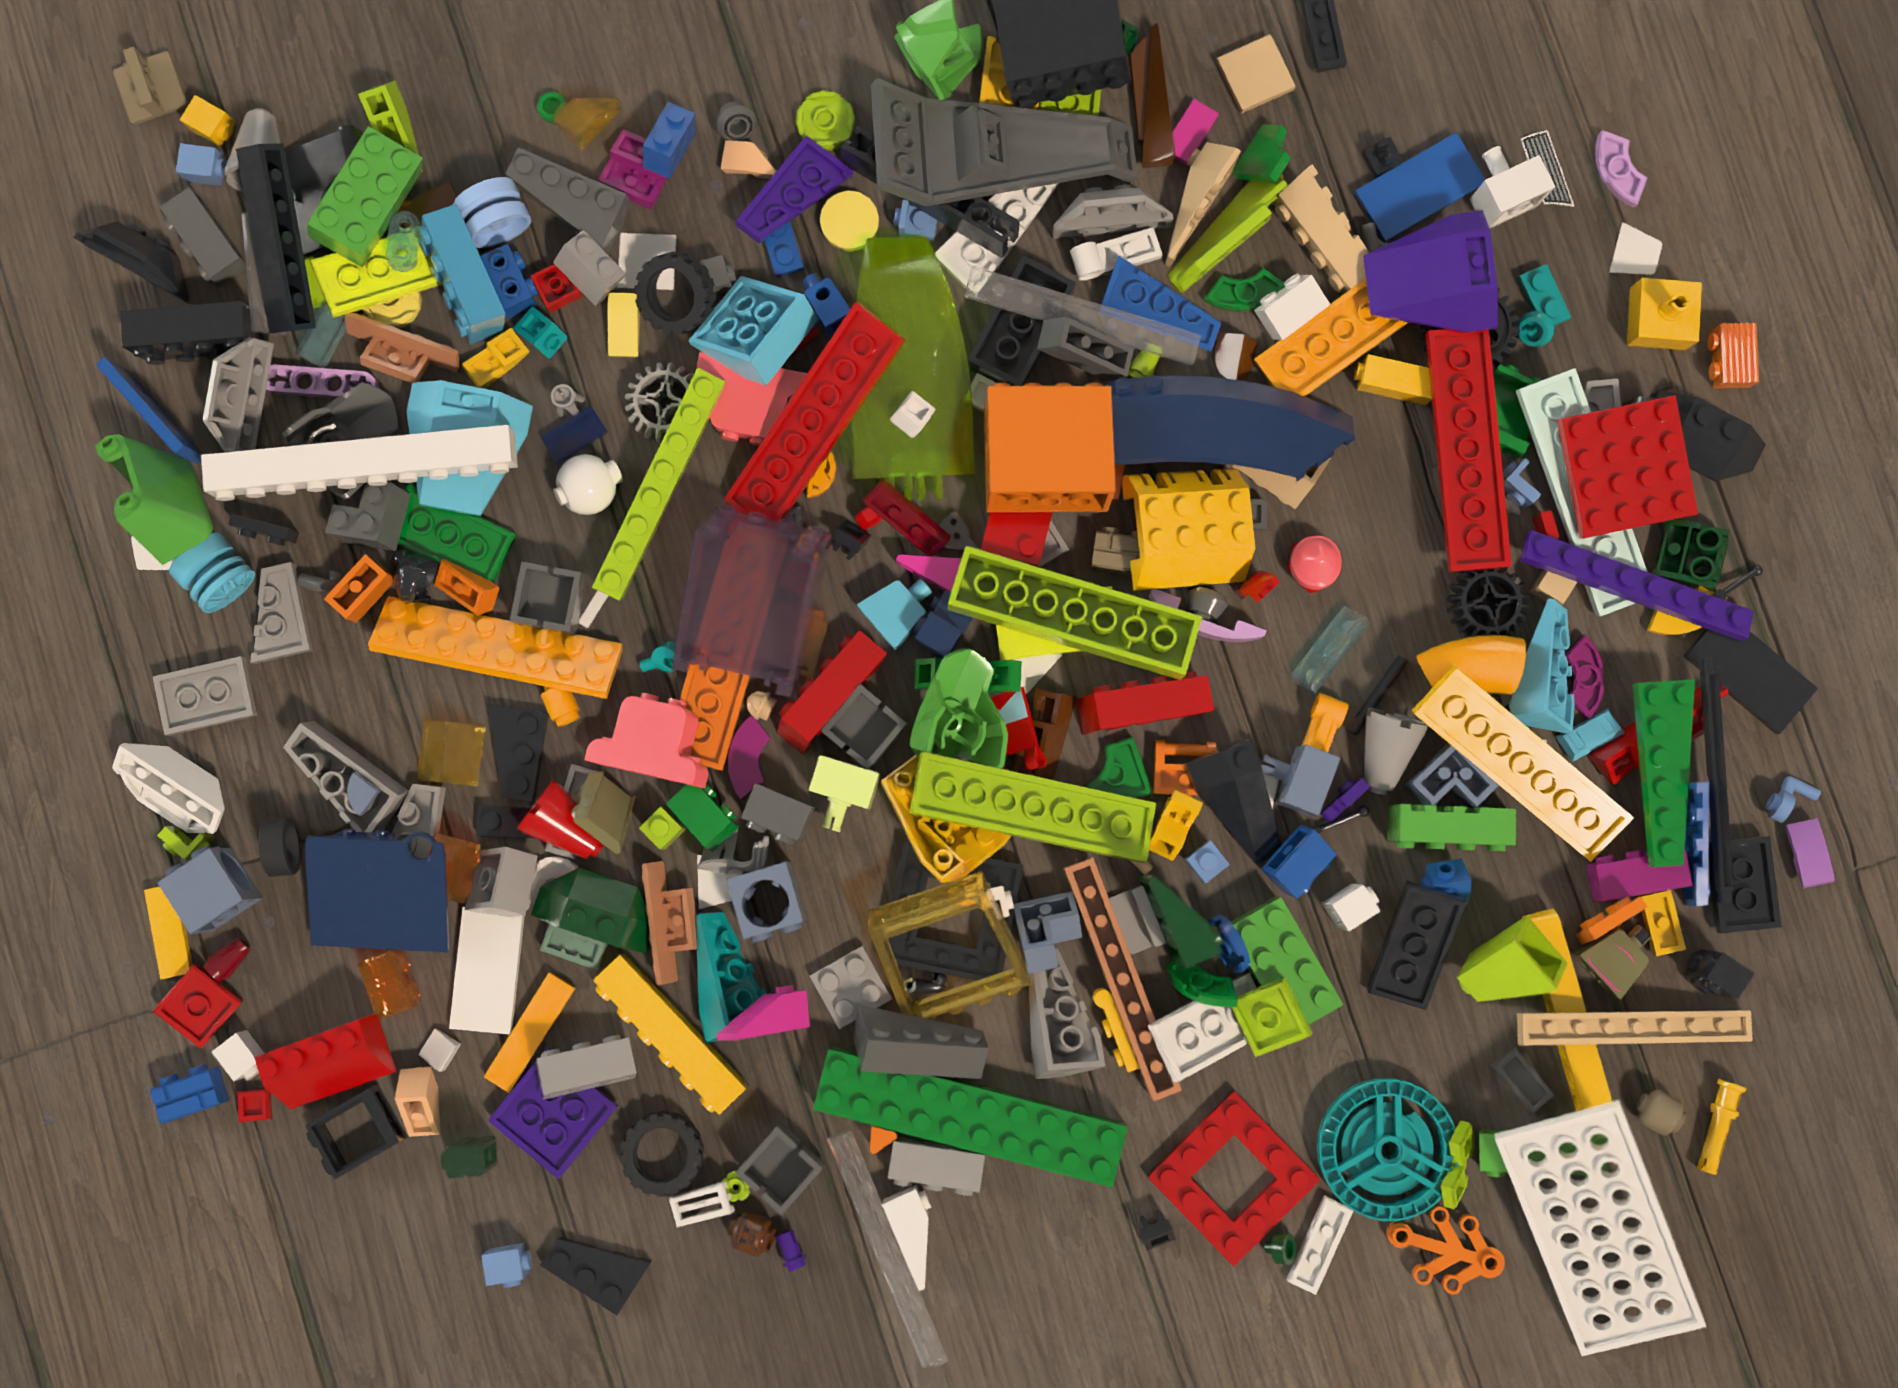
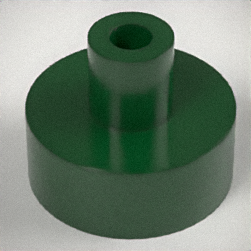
(1282, 1248)

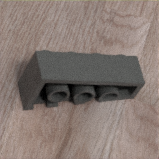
(571, 197)
(917, 1045)

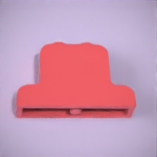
(748, 407)
(652, 741)

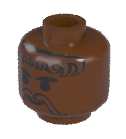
(751, 1233)

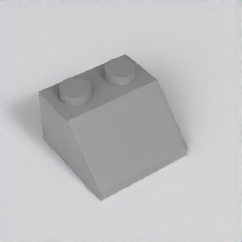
(502, 882)

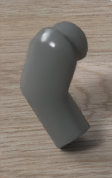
(1370, 238)
(318, 583)

